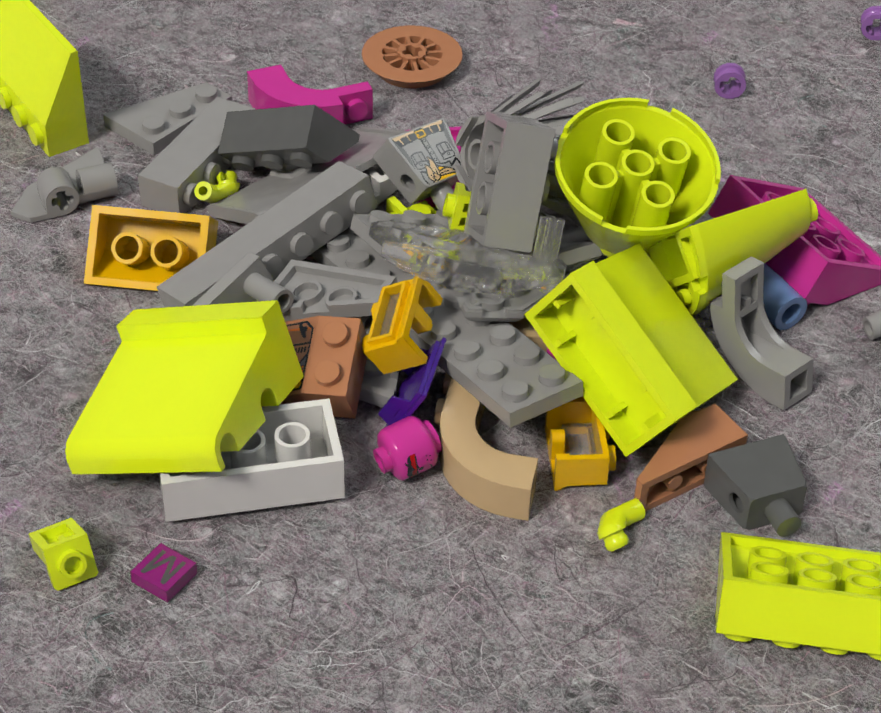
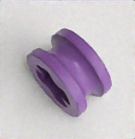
(867, 18)
(735, 87)

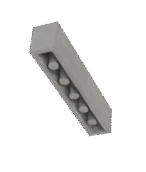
(282, 233)

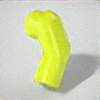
(212, 193)
(615, 520)

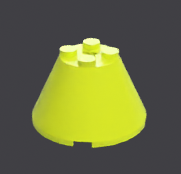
(635, 172)

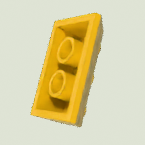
(143, 246)

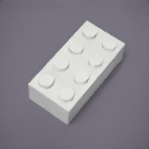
(283, 464)

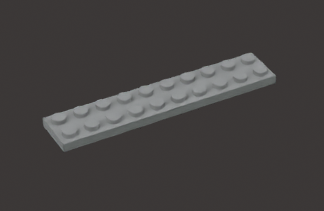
(483, 356)

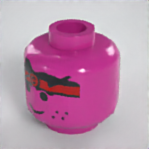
(407, 448)

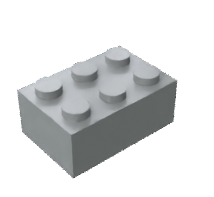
(510, 181)

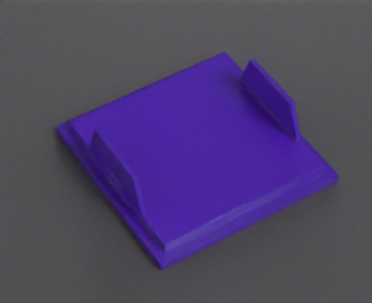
(414, 387)

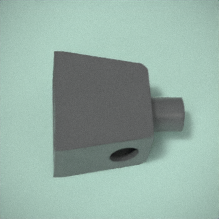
(759, 484)

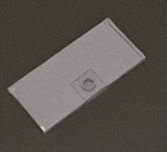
(280, 183)

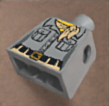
(421, 162)

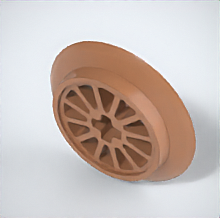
(412, 55)

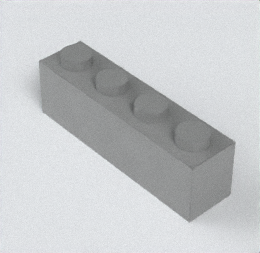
(189, 159)

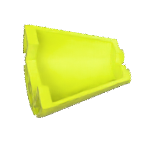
(705, 250)

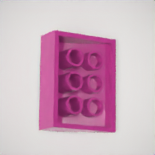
(823, 262)

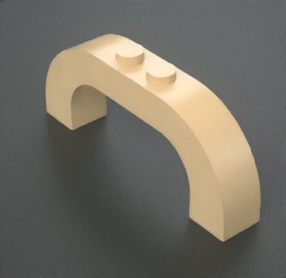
(474, 469)

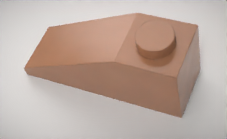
(684, 455)

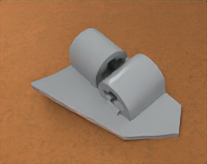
(63, 188)

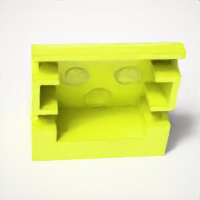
(630, 346)
(185, 389)

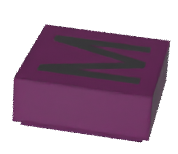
(163, 572)

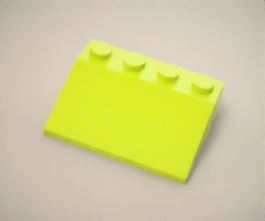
(40, 79)
(799, 594)

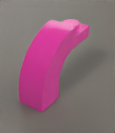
(274, 89)

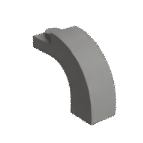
(750, 342)

